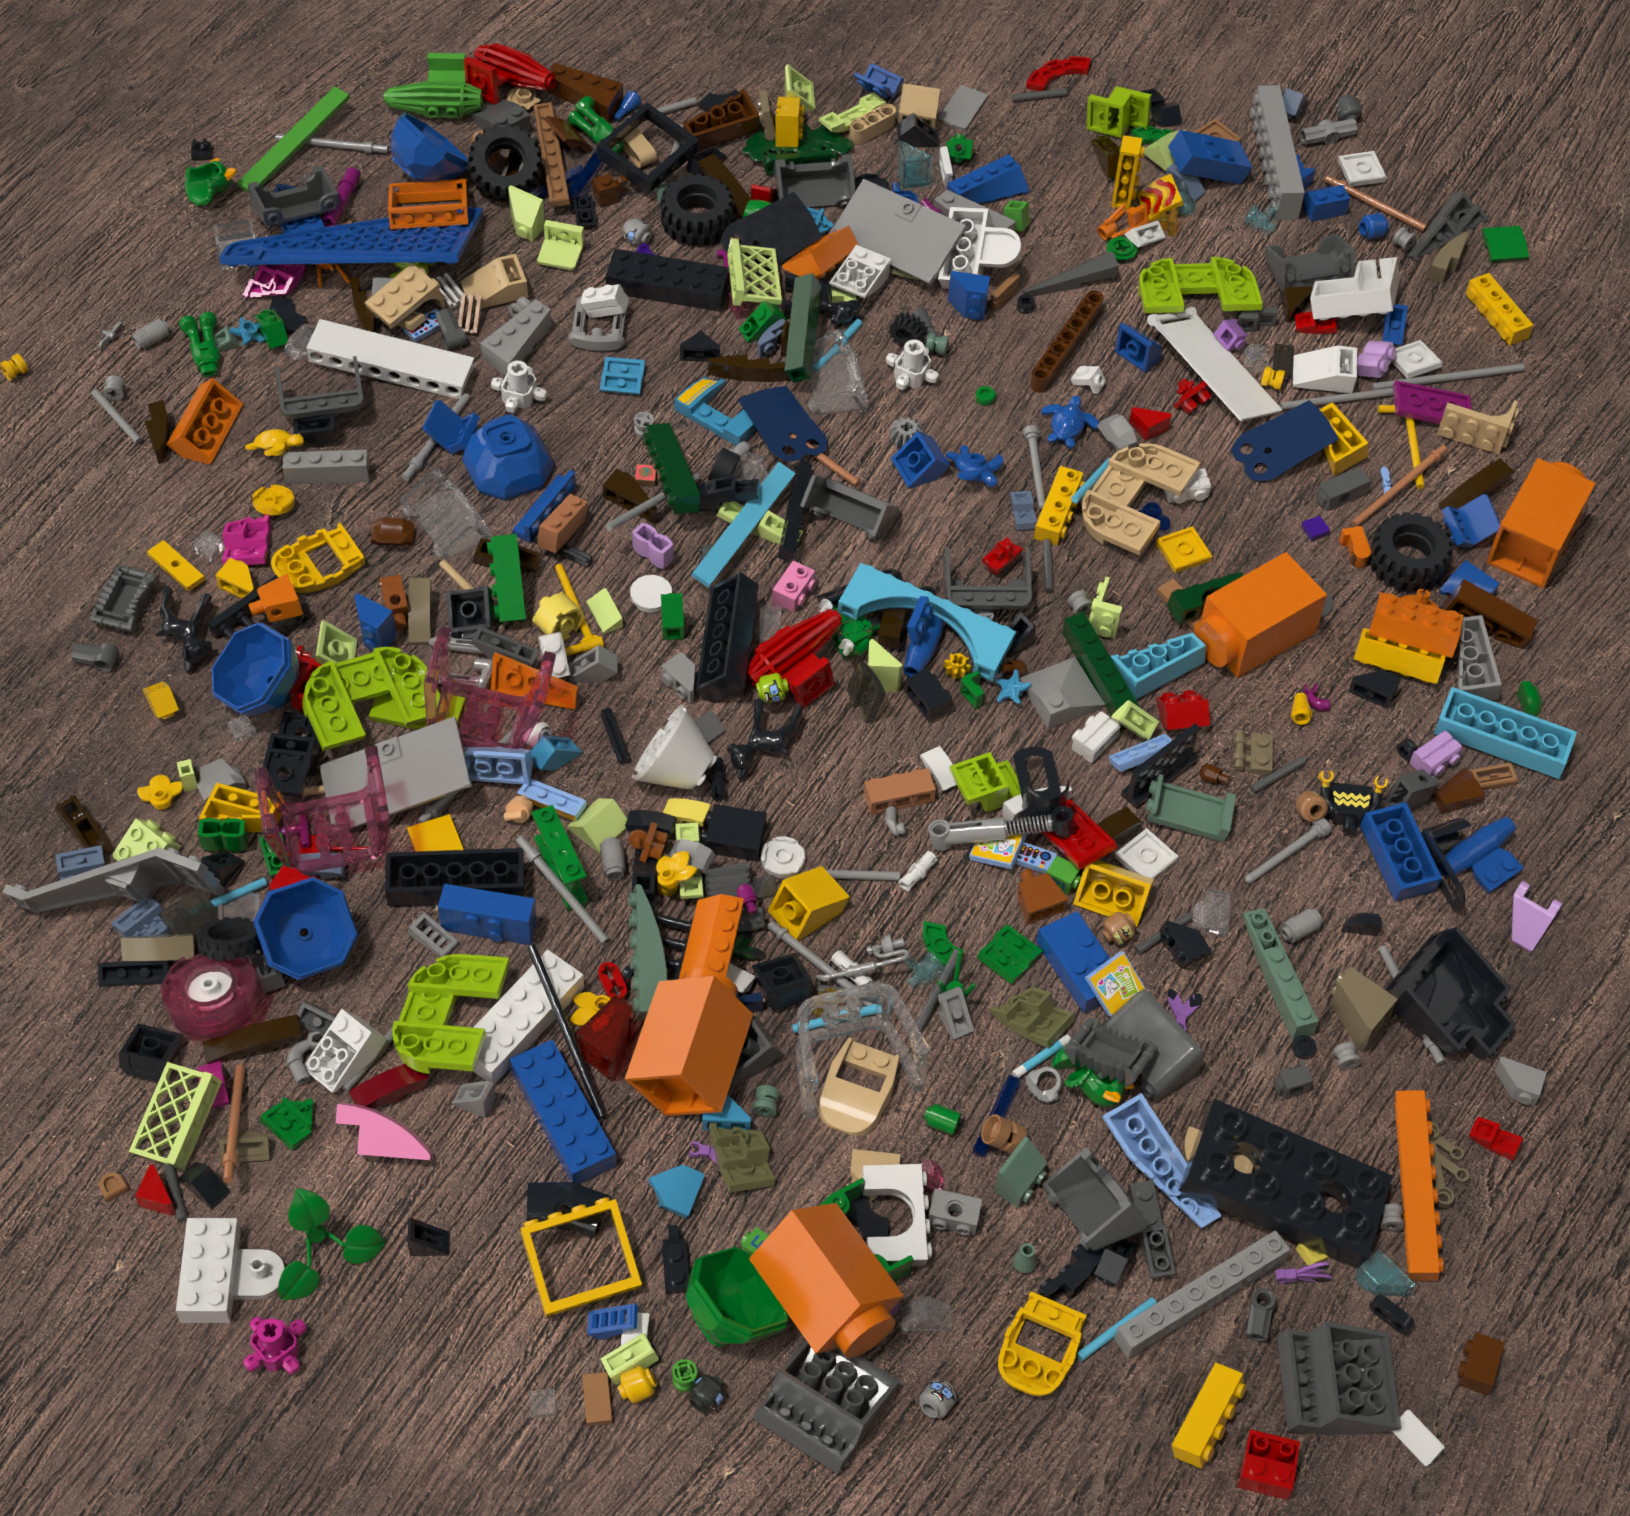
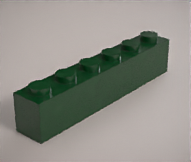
(671, 468)
(1097, 663)

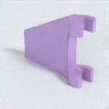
(1530, 919)

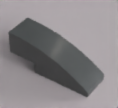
(268, 977)

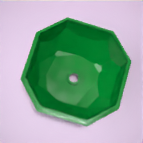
(732, 1299)

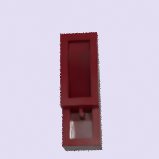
(389, 1087)

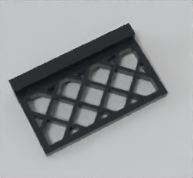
(1168, 761)

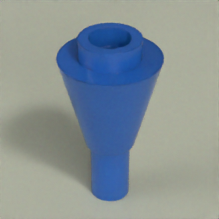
(630, 102)

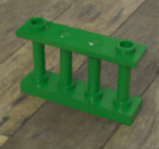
(559, 853)

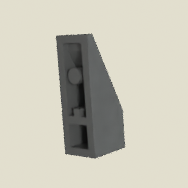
(491, 642)

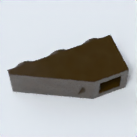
(1107, 154)

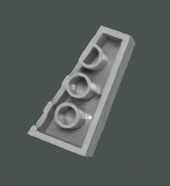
(950, 199)
(516, 337)
(1476, 662)

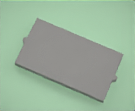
(962, 108)

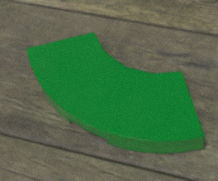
(1150, 135)
(937, 941)

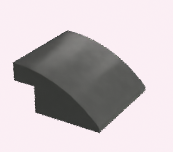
(1338, 1380)
(825, 1403)

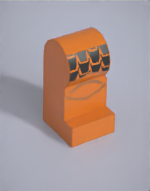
(1357, 545)

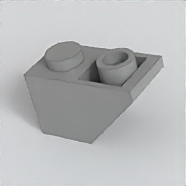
(680, 675)

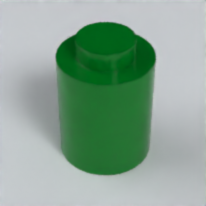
(942, 1118)

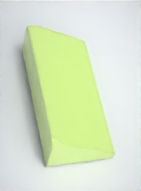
(605, 611)
(1136, 720)
(631, 1354)

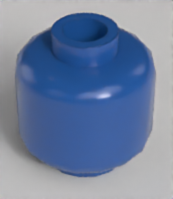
(1373, 226)

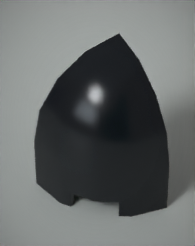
(1167, 114)
(1363, 923)

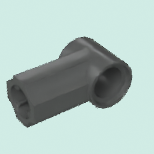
(452, 334)
(100, 656)
(1260, 1316)

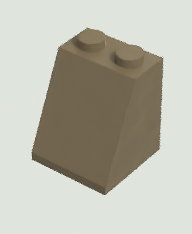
(1361, 1006)

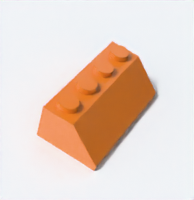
(823, 254)
(205, 422)
(713, 934)

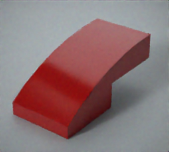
(1306, 324)
(1494, 1139)

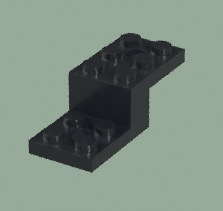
(292, 754)

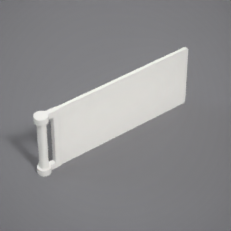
(1215, 364)

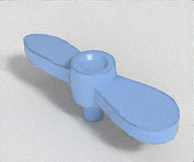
(1386, 480)

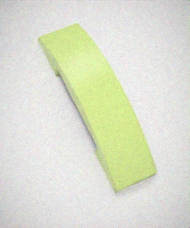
(842, 121)
(692, 887)

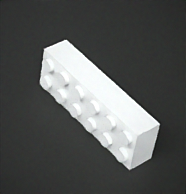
(524, 1015)

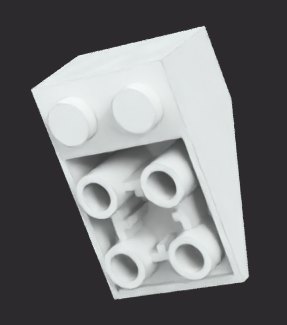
(862, 272)
(1326, 369)
(344, 1050)

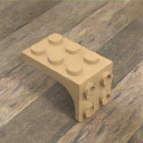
(404, 295)
(1477, 428)

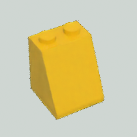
(807, 902)

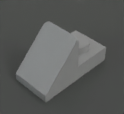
(955, 1013)

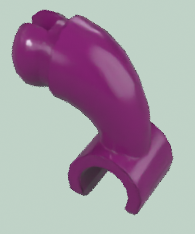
(1315, 702)

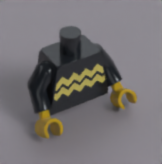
(1349, 802)

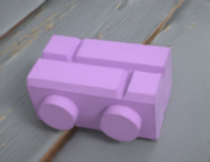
(1437, 754)

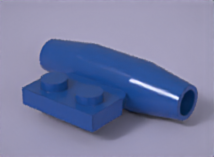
(924, 635)
(1482, 852)

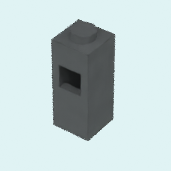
(1343, 489)

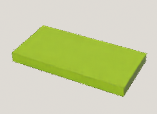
(385, 711)

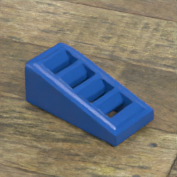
(615, 1318)

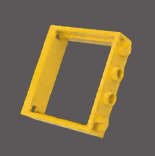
(593, 1295)

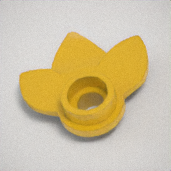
(160, 791)
(674, 869)
(588, 1007)

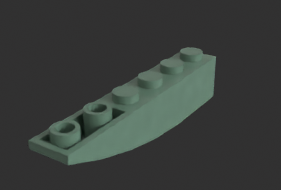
(648, 953)
(1280, 975)

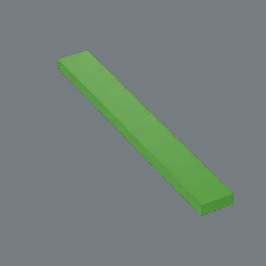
(294, 139)

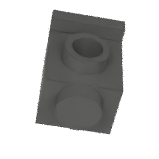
(1293, 1081)

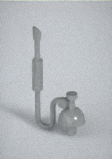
(887, 946)

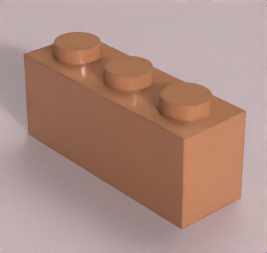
(562, 523)
(899, 791)

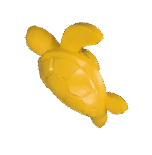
(275, 442)

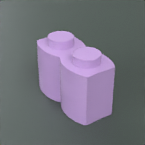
(1375, 358)
(652, 545)

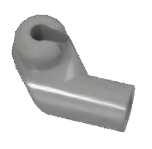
(741, 448)

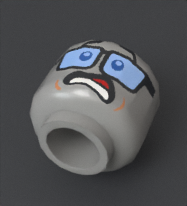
(637, 232)
(937, 1399)

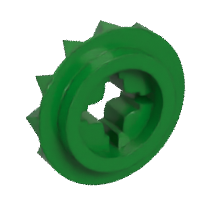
(1124, 244)

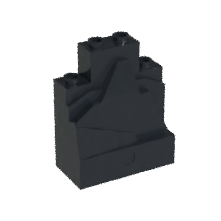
(1453, 995)

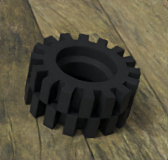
(905, 322)

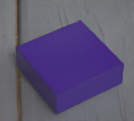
(1315, 528)

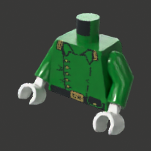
(853, 635)

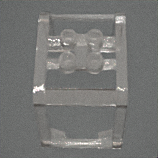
(887, 998)

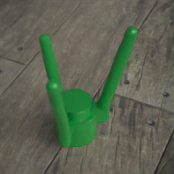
(956, 983)

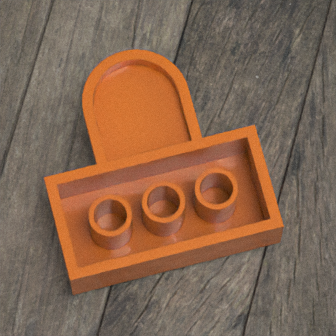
(1416, 623)

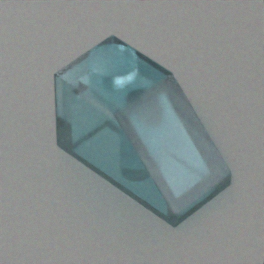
(1383, 1277)

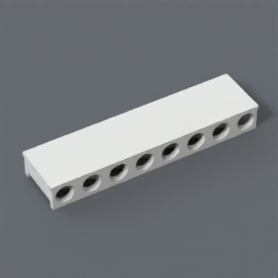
(390, 355)

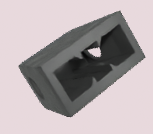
(1413, 788)

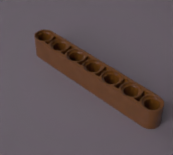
(1066, 341)

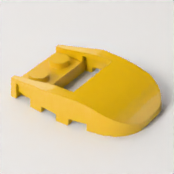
(301, 570)
(1028, 1369)

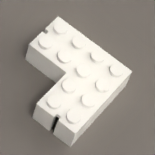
(1358, 294)

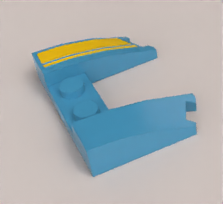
(693, 405)

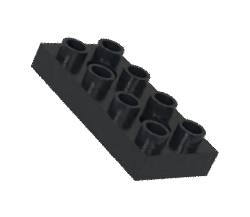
(1286, 1183)

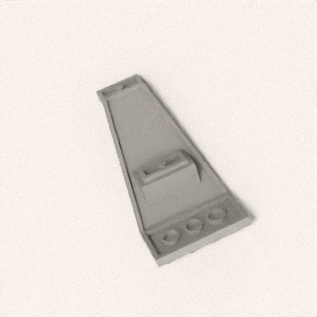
(127, 878)

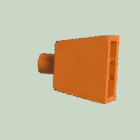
(277, 600)

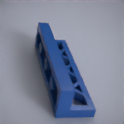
(549, 500)

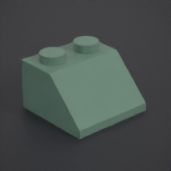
(1021, 1174)

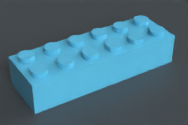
(1506, 732)

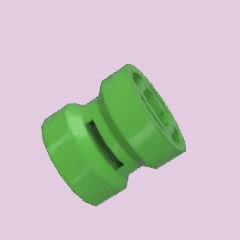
(684, 1381)

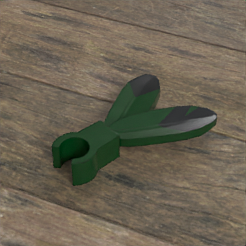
(742, 951)

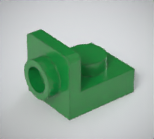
(972, 690)

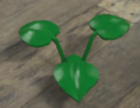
(307, 1215)

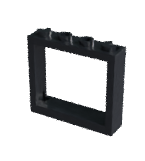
(666, 168)

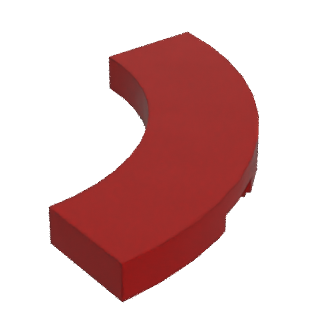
(1056, 68)

